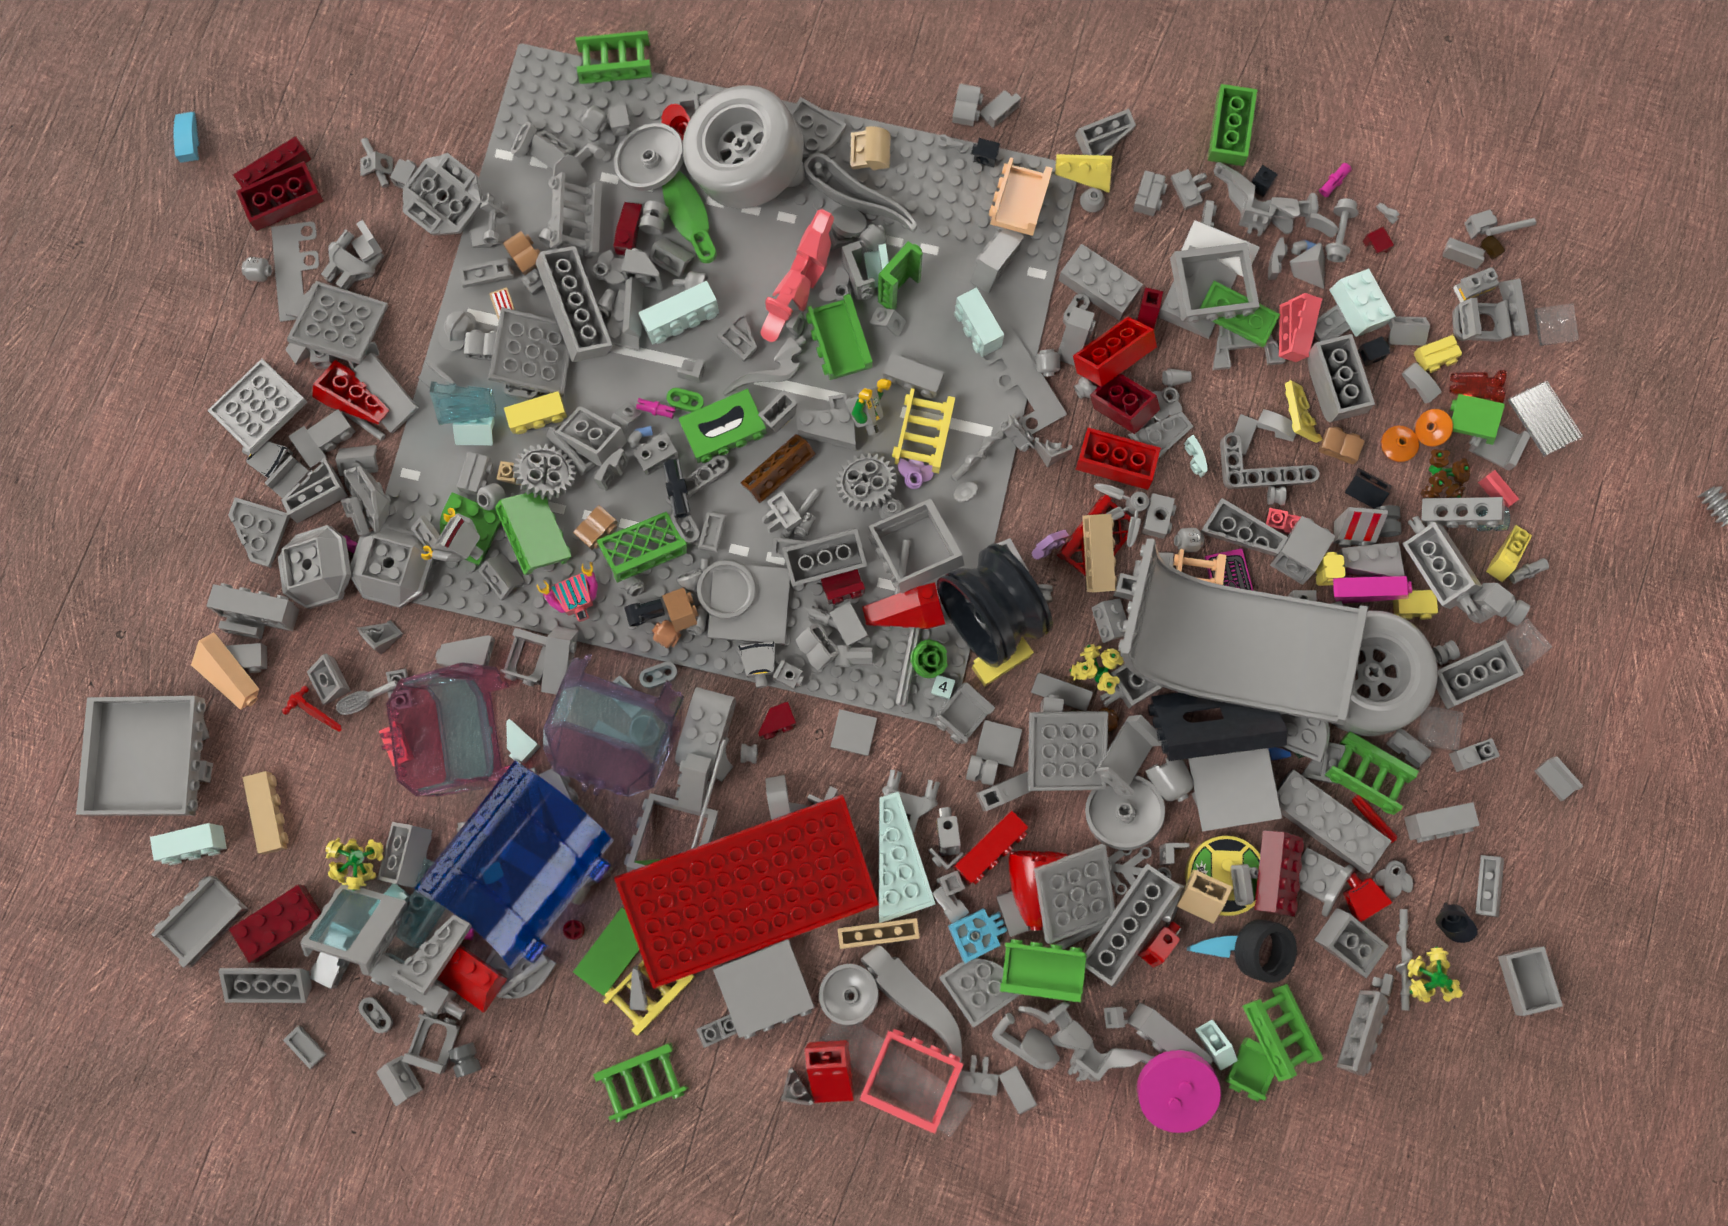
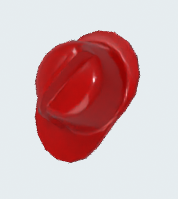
(676, 117)

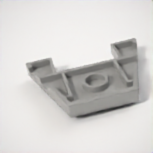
(1230, 341)

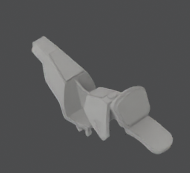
(1277, 210)
(1085, 1058)

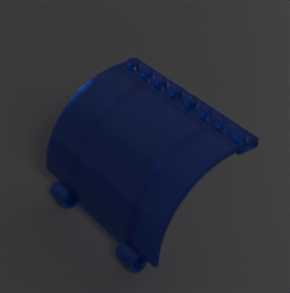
(518, 863)

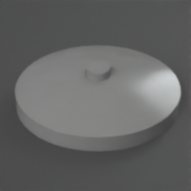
(649, 157)
(1126, 820)

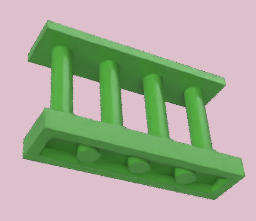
(613, 71)
(1383, 760)
(1269, 1039)
(625, 1069)

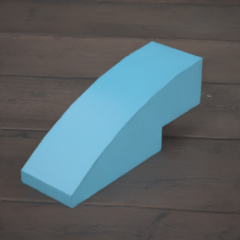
(186, 137)
(1215, 946)

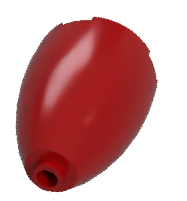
(1024, 882)

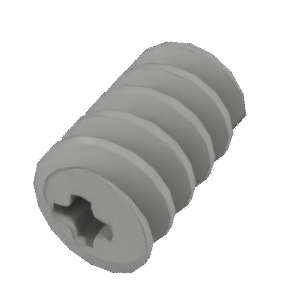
(1716, 502)

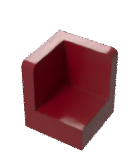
(1379, 240)

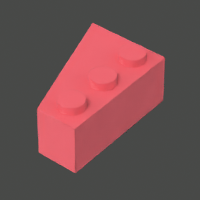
(1297, 326)

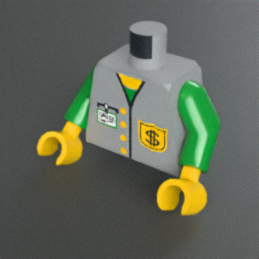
(866, 406)

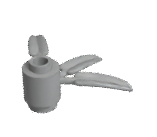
(1134, 504)

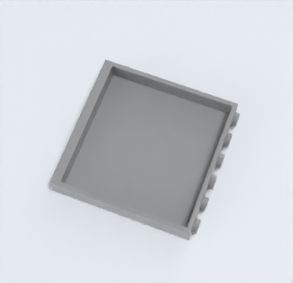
(141, 756)

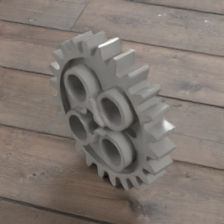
(526, 470)
(873, 495)

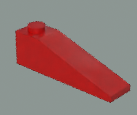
(913, 608)

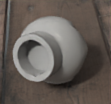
(1084, 387)

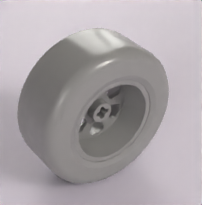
(720, 127)
(1414, 680)

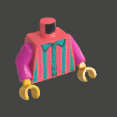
(573, 594)

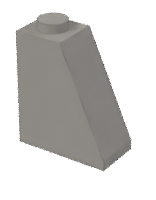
(472, 651)

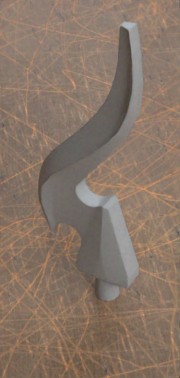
(785, 372)

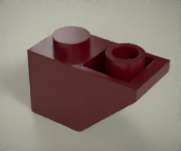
(1149, 307)
(777, 719)

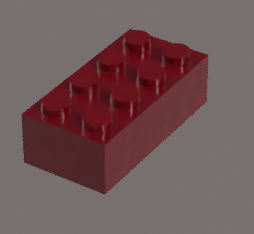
(280, 196)
(1279, 873)
(276, 924)

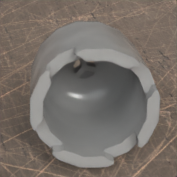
(1171, 780)

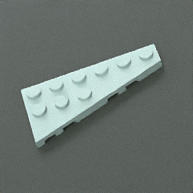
(901, 871)

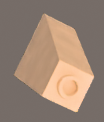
(224, 672)

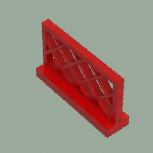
(1077, 537)

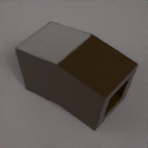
(1492, 247)

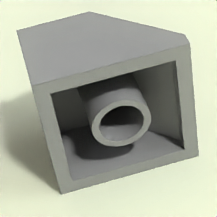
(639, 266)

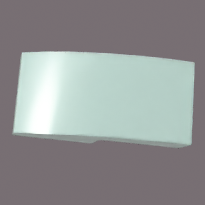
(1198, 463)

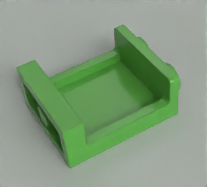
(1476, 417)
(1251, 1071)

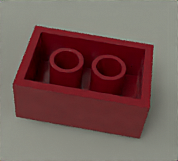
(1125, 403)

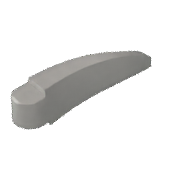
(850, 193)
(914, 997)

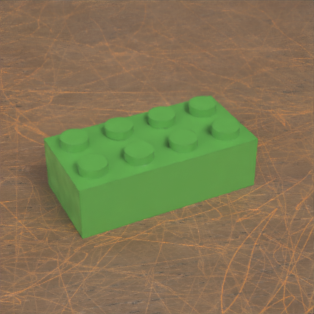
(1232, 125)

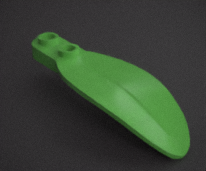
(689, 215)

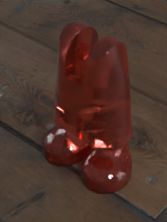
(1477, 383)

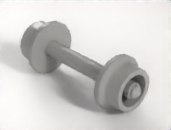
(1345, 209)

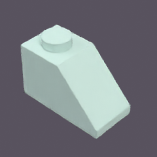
(519, 743)
(1216, 1044)

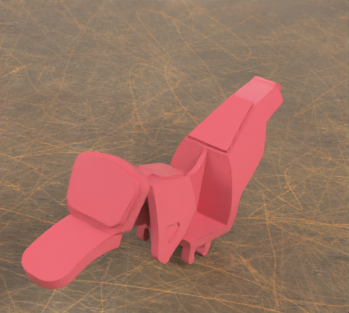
(803, 275)

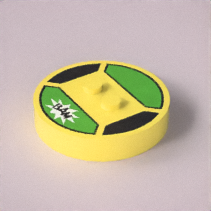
(1215, 860)

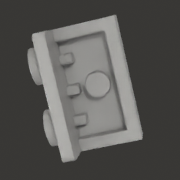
(1110, 619)

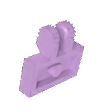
(1052, 541)

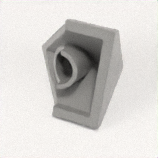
(1310, 266)
(1051, 452)
(380, 636)
(795, 1090)

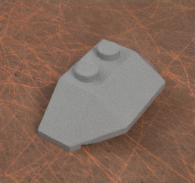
(370, 492)

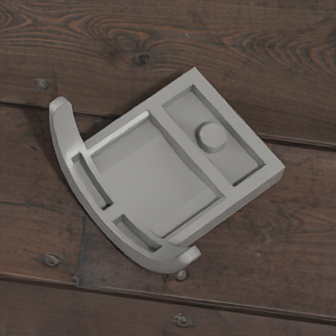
(1323, 878)

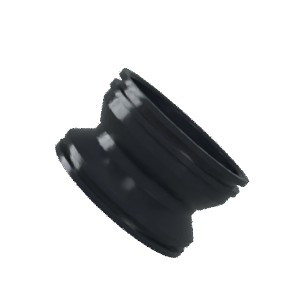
(995, 605)

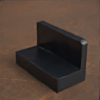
(1368, 489)

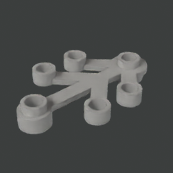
(1128, 868)

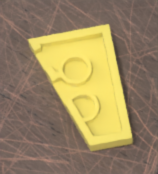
(1085, 169)
(1301, 420)

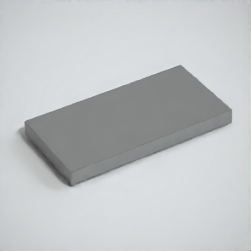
(388, 391)

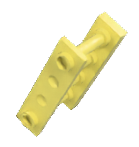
(937, 442)
(654, 1008)

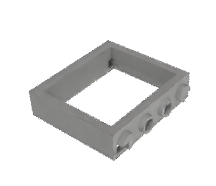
(1211, 253)
(902, 520)
(642, 822)

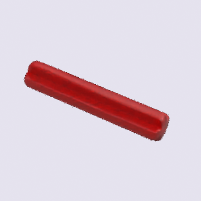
(1371, 815)

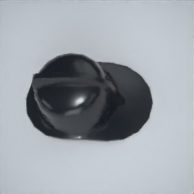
(1456, 923)

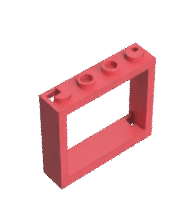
(897, 1111)

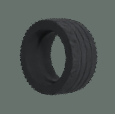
(1282, 955)

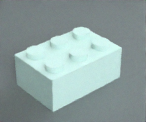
(1362, 302)
(978, 322)
(188, 844)

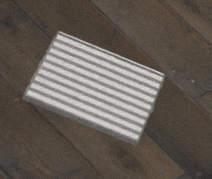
(1545, 418)

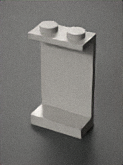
(1127, 754)

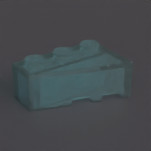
(461, 403)

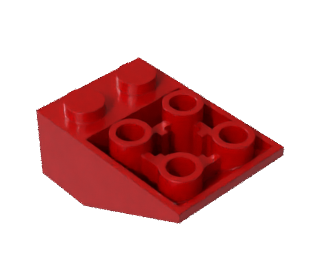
(829, 1071)

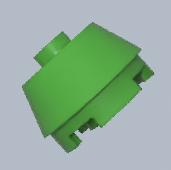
(929, 658)

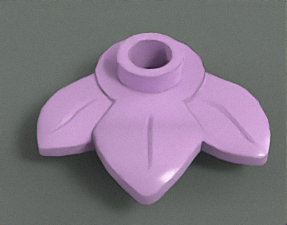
(914, 469)

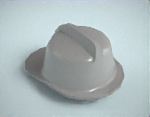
(454, 330)

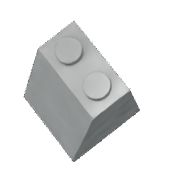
(1303, 550)

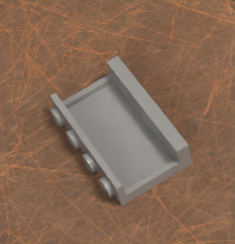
(199, 920)

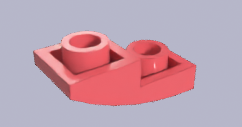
(1281, 520)

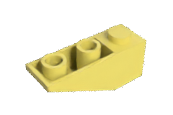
(1509, 554)

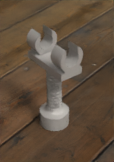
(496, 211)

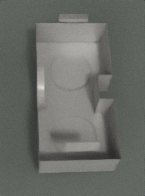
(1414, 750)

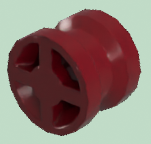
(570, 930)

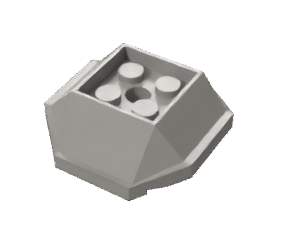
(425, 190)
(315, 567)
(396, 584)

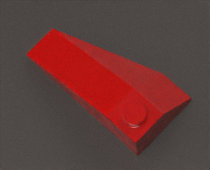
(343, 391)

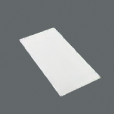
(1206, 236)

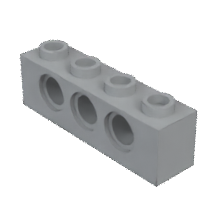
(1433, 506)

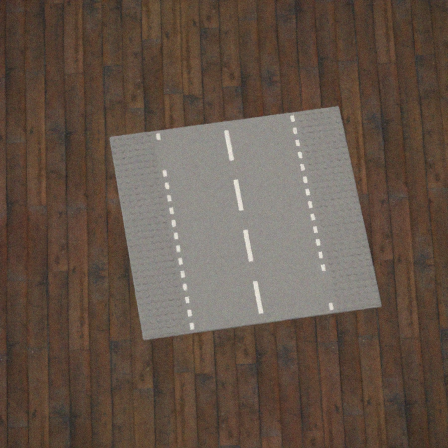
(754, 252)

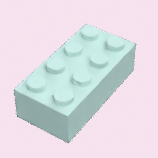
(679, 313)

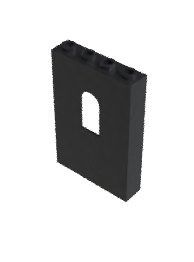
(1239, 731)

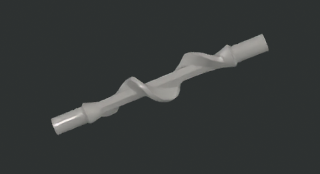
(971, 459)
(1406, 956)

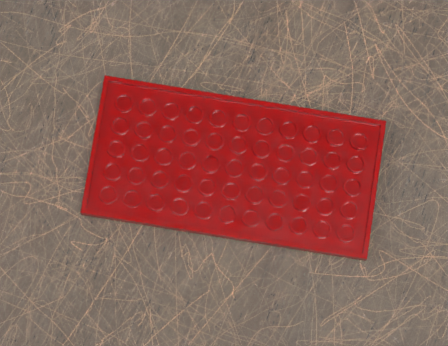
(746, 891)

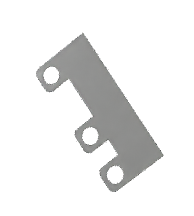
(290, 262)
(1033, 384)

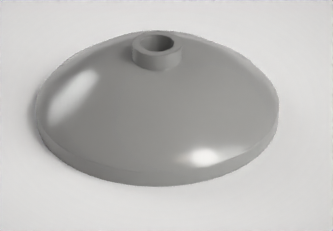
(704, 588)
(836, 990)

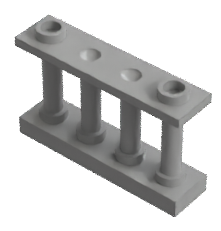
(591, 211)

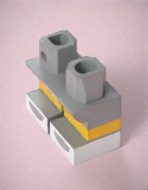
(1476, 284)

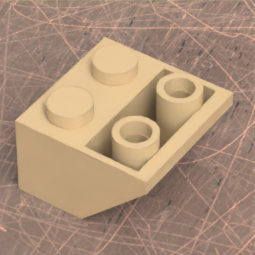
(1204, 896)

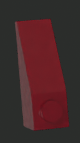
(627, 228)

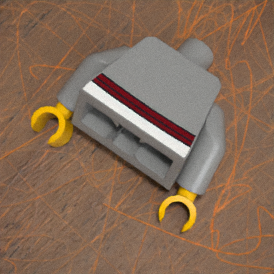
(456, 540)

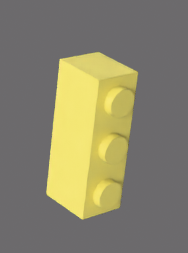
(535, 413)
(989, 674)

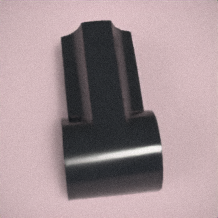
(639, 613)

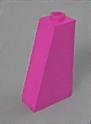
(1371, 589)

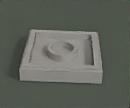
(853, 732)
(999, 743)

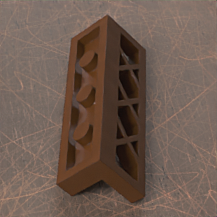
(779, 469)

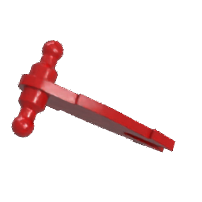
(298, 700)

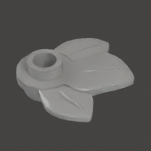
(612, 268)
(833, 285)
(1167, 406)
(1394, 883)

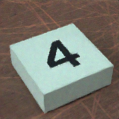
(943, 687)

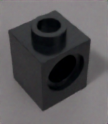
(985, 152)
(1263, 180)
(1374, 351)

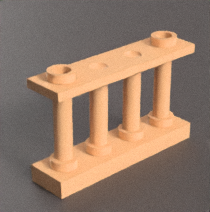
(1216, 565)

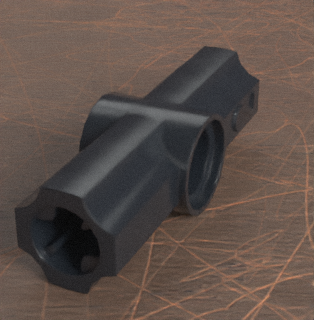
(676, 488)

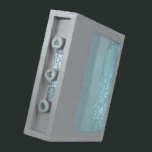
(356, 926)

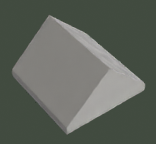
(328, 679)

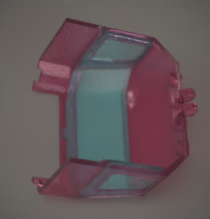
(445, 730)

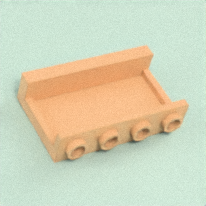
(1019, 198)

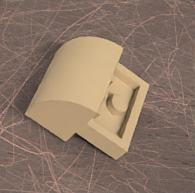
(870, 149)

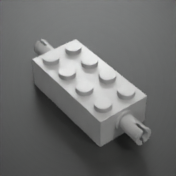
(1442, 566)
(1130, 689)
(437, 1000)

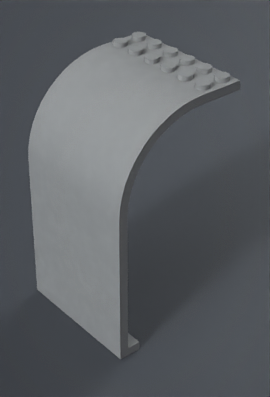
(1241, 643)

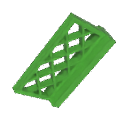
(652, 557)

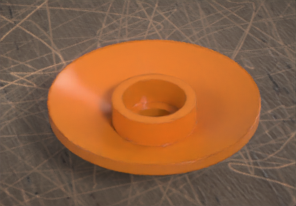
(1442, 427)
(1393, 449)

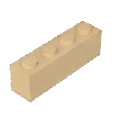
(1099, 553)
(265, 812)
(878, 933)

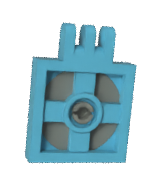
(976, 934)

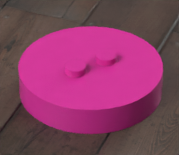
(1178, 1091)

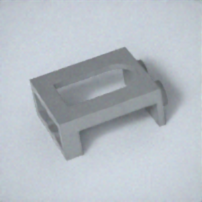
(1471, 323)
(511, 664)
(425, 1022)

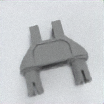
(350, 266)
(913, 805)

